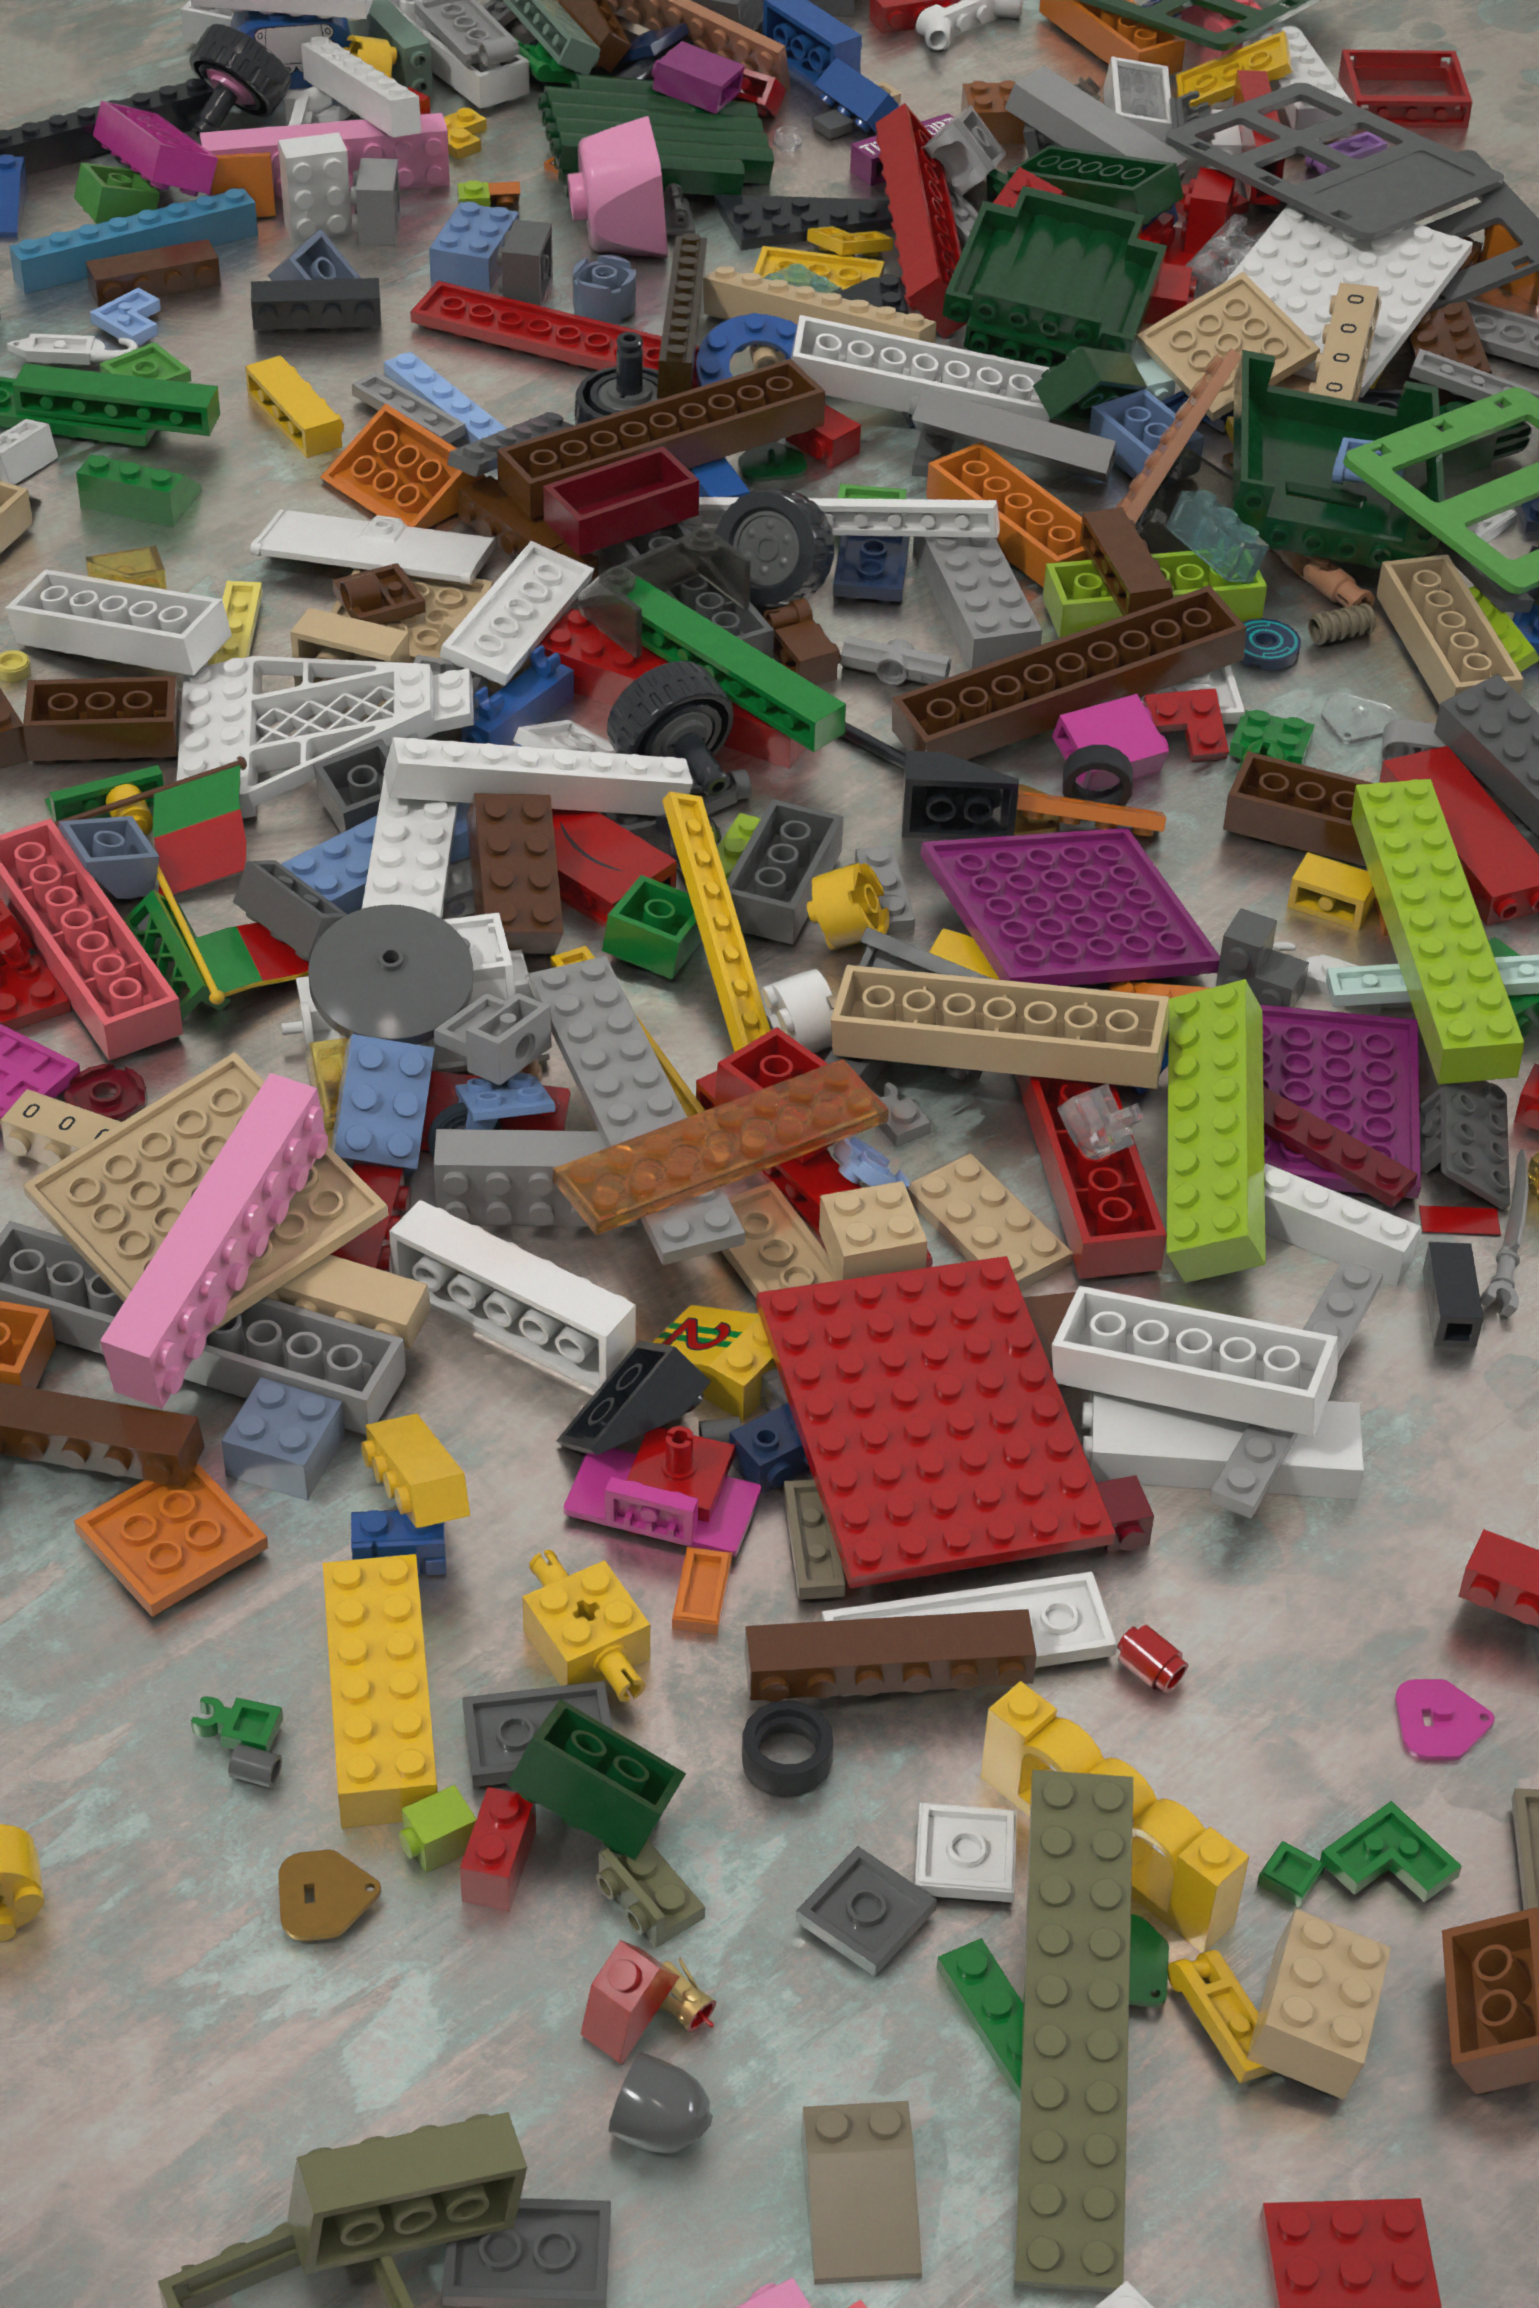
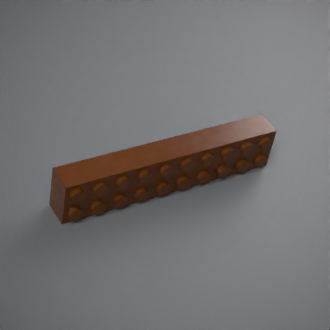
(691, 425)
(1088, 668)

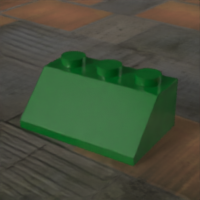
(135, 490)

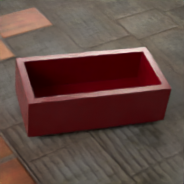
(621, 501)

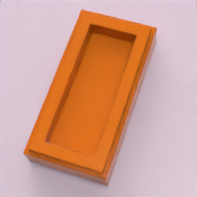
(702, 1590)

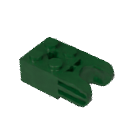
(1481, 452)

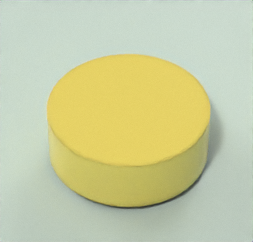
(14, 666)

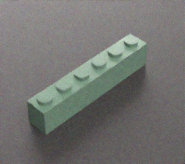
(557, 33)

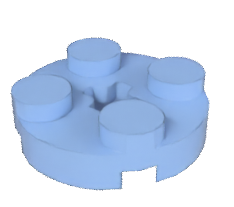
(865, 1164)

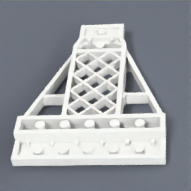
(228, 714)

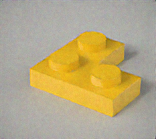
(461, 131)
(848, 244)

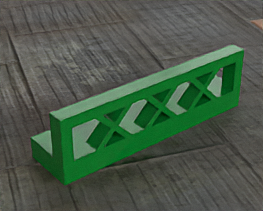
(172, 949)

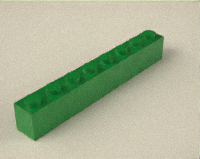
(742, 671)

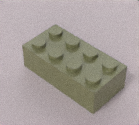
(406, 2192)

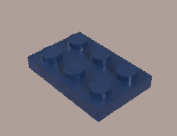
(871, 567)

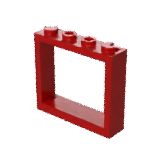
(1409, 65)

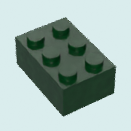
(1085, 381)
(596, 1779)

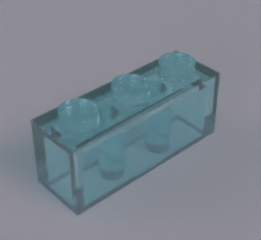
(1217, 535)

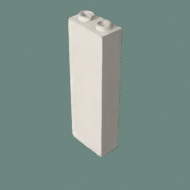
(1192, 1448)

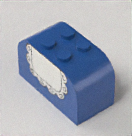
(285, 33)

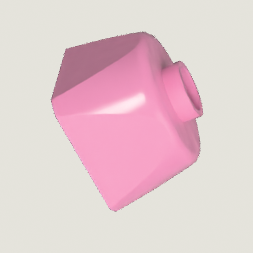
(620, 191)

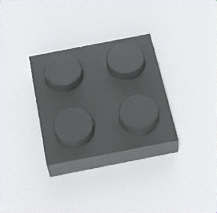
(866, 1910)

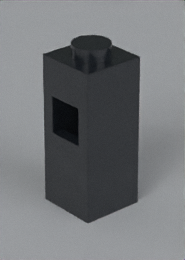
(1452, 1294)

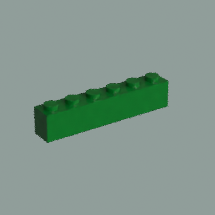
(116, 399)

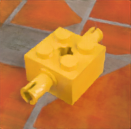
(586, 1626)

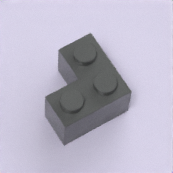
(1249, 955)

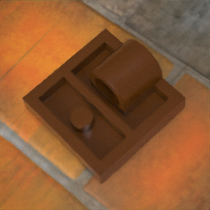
(379, 595)

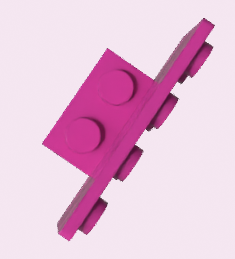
(606, 1498)

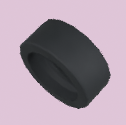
(1098, 758)
(787, 1778)

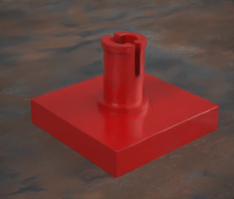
(684, 1464)

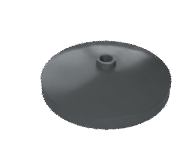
(390, 974)

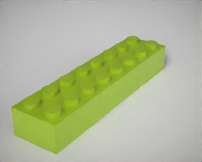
(1215, 1132)

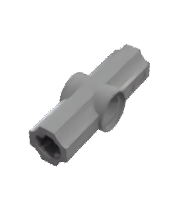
(894, 661)

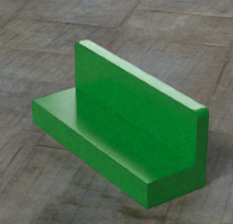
(92, 795)

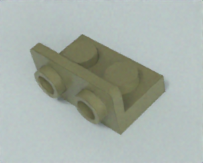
(650, 1894)

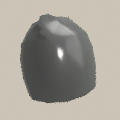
(660, 2107)

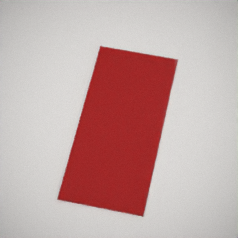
(1459, 1220)

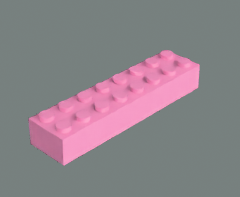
(421, 156)
(215, 1242)

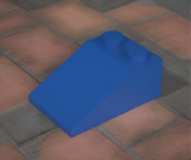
(12, 195)

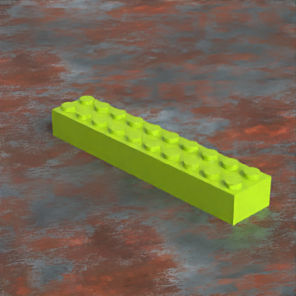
(1436, 933)

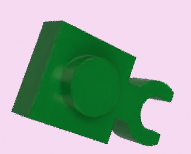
(245, 1723)

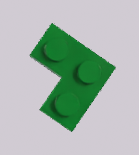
(1395, 1844)

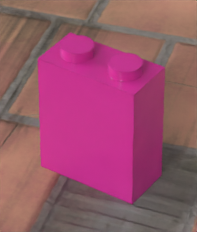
(1119, 724)

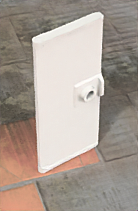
(374, 545)

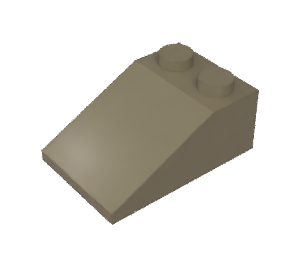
(861, 2192)

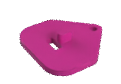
(1453, 1718)

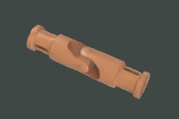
(1327, 578)

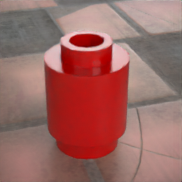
(1152, 1658)

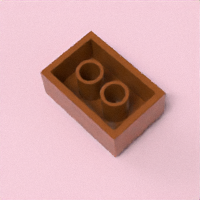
(1494, 1999)

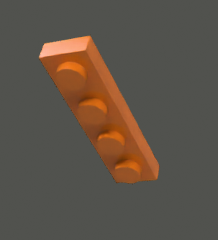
(1105, 815)

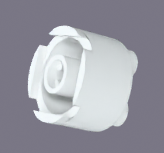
(801, 1009)

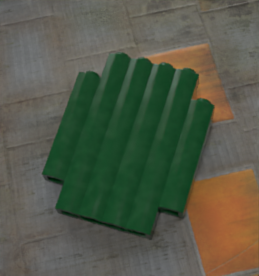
(694, 146)
(1053, 279)

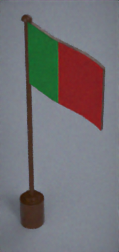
(194, 827)

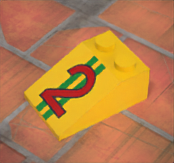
(728, 1350)

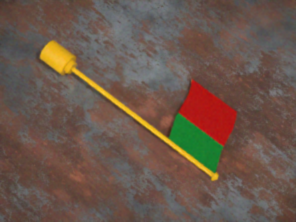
(230, 957)

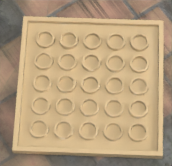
(135, 1180)

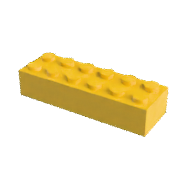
(378, 1688)

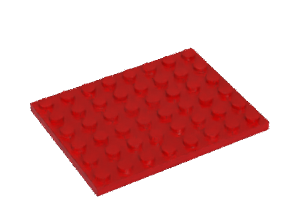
(932, 1421)

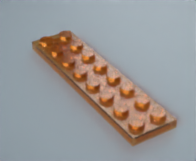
(719, 1146)

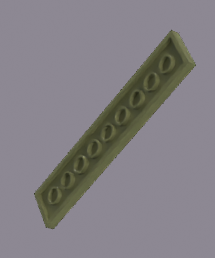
(1075, 2034)

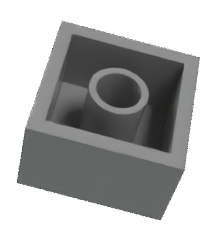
(376, 201)

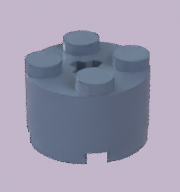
(604, 289)

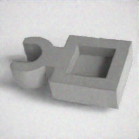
(905, 1118)

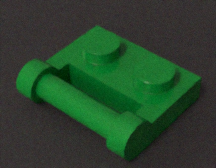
(544, 65)

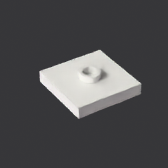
(966, 1852)

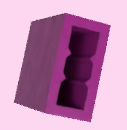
(698, 77)

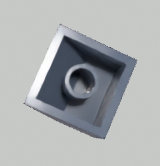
(314, 260)
(114, 854)

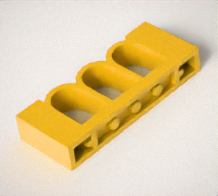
(1202, 1872)

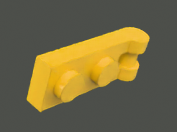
(1221, 2009)

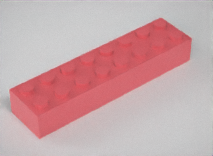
(85, 942)

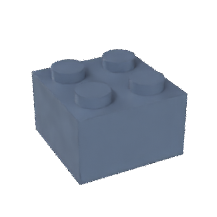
(283, 1438)

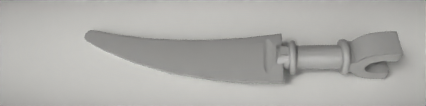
(1502, 1284)

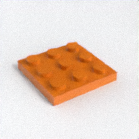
(170, 1538)

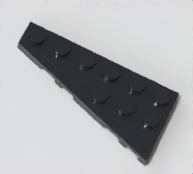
(785, 219)

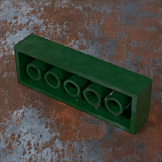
(1109, 179)

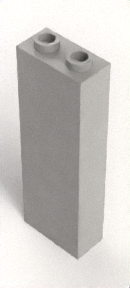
(1082, 121)
(1013, 434)

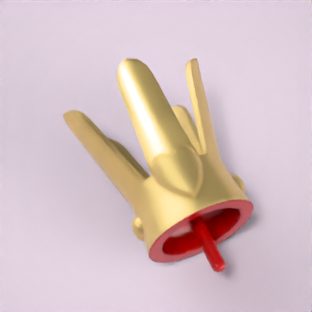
(693, 2004)

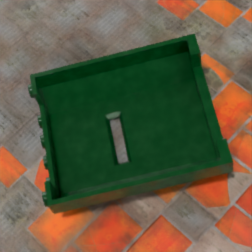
(1290, 446)

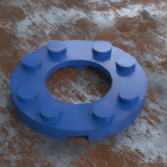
(734, 336)

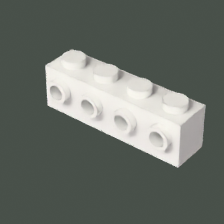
(1337, 1225)

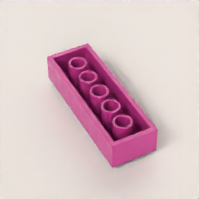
(155, 149)

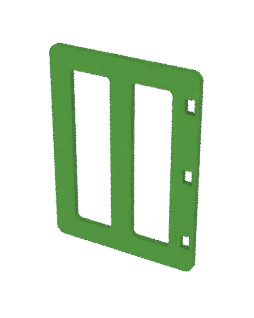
(1452, 517)

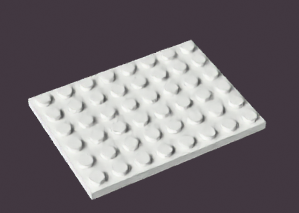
(1306, 260)

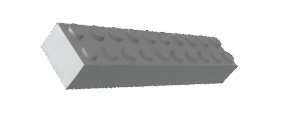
(263, 1341)

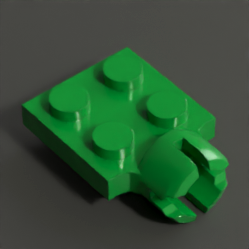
(1271, 736)

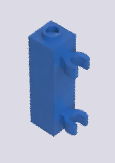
(522, 702)

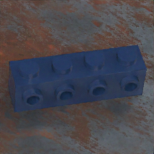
(769, 1449)

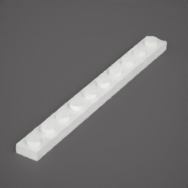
(882, 516)

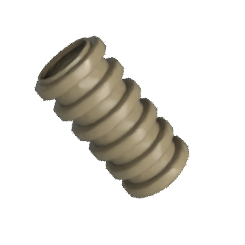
(1342, 624)

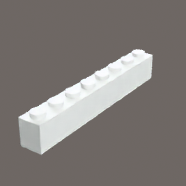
(361, 87)
(572, 778)

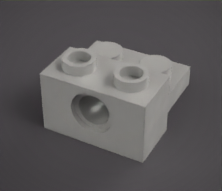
(498, 1035)

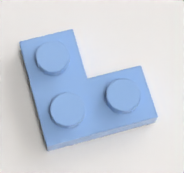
(129, 316)

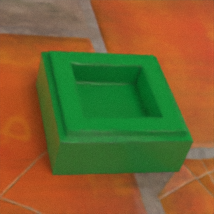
(1291, 1874)

